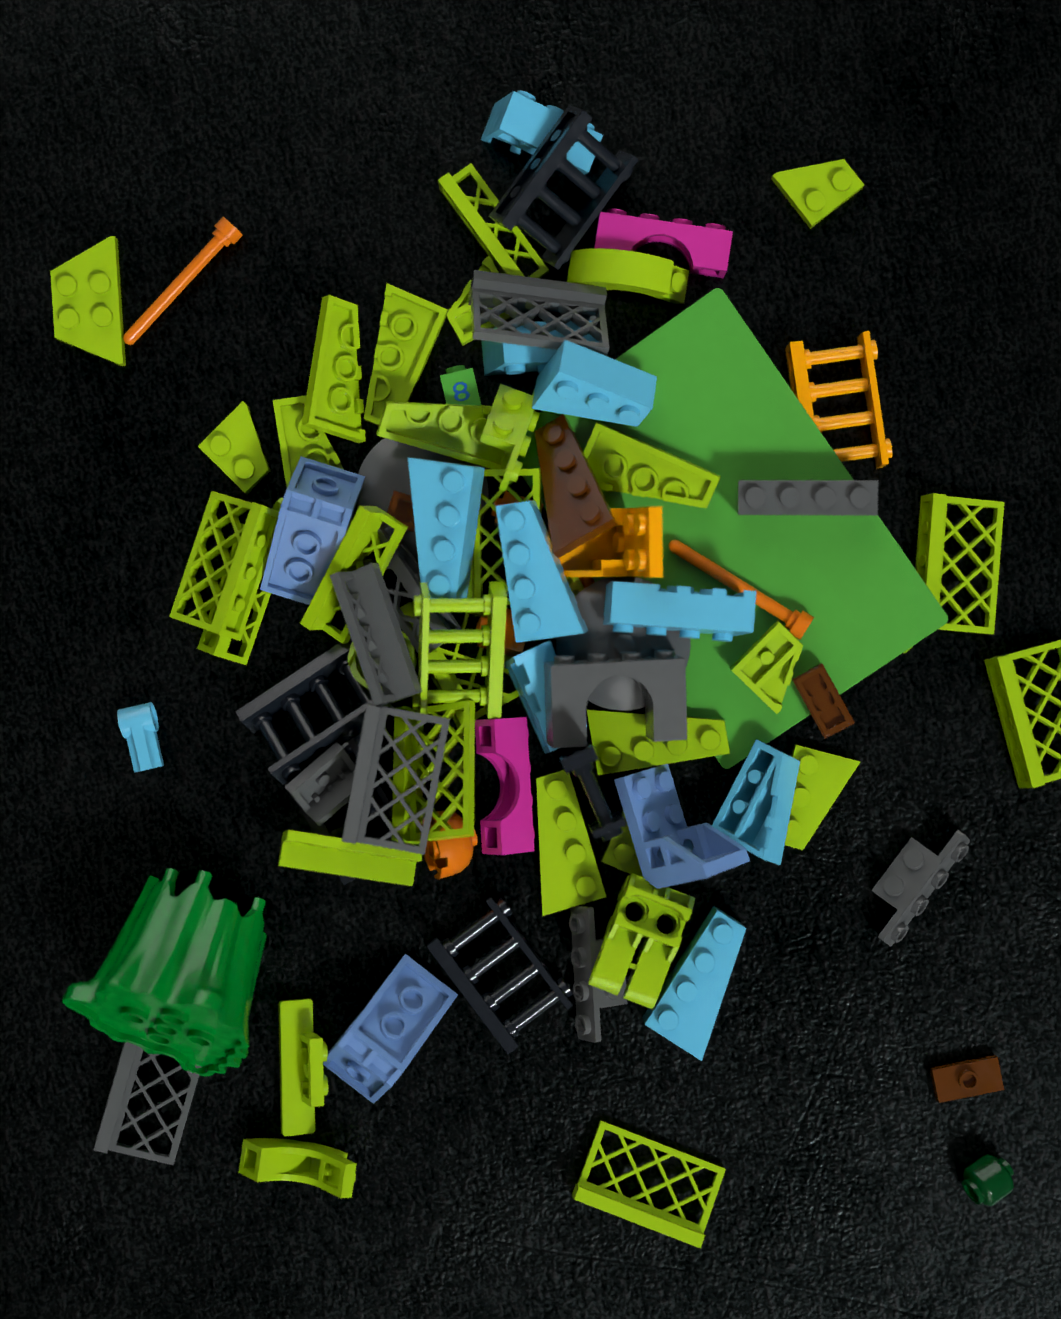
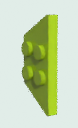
(90, 302)

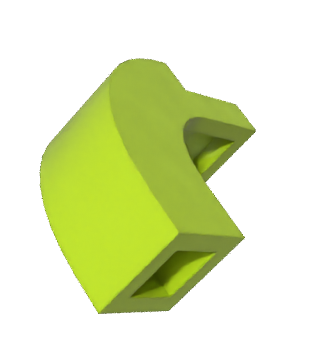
(629, 272)
(298, 1162)

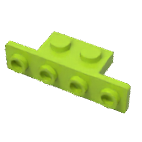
(508, 426)
(301, 1067)

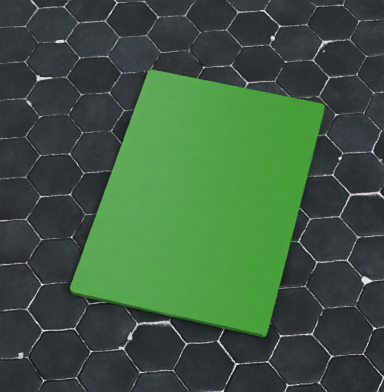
(737, 417)

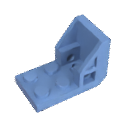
(310, 528)
(663, 837)
(390, 1029)

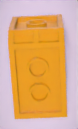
(624, 550)

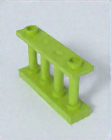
(489, 635)

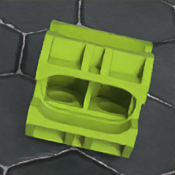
(655, 948)

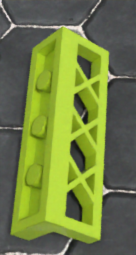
(481, 230)
(348, 558)
(218, 645)
(347, 859)

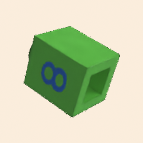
(460, 386)

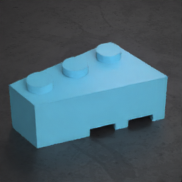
(526, 124)
(760, 802)

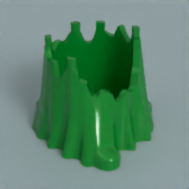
(179, 977)

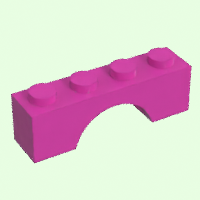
(703, 247)
(510, 823)

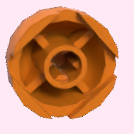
(449, 855)

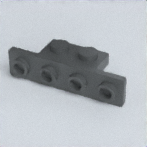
(913, 879)
(583, 957)

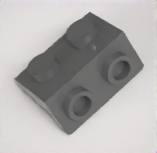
(324, 784)

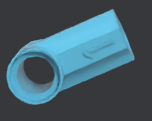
(140, 728)

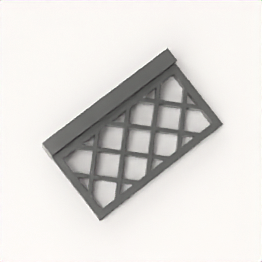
(538, 299)
(366, 772)
(118, 1101)

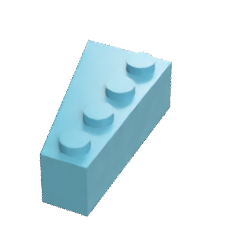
(445, 522)
(535, 577)
(679, 610)
(698, 984)

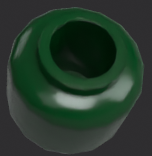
(988, 1180)

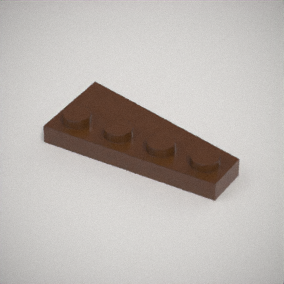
(571, 492)

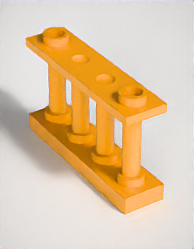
(802, 359)

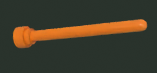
(223, 235)
(795, 621)

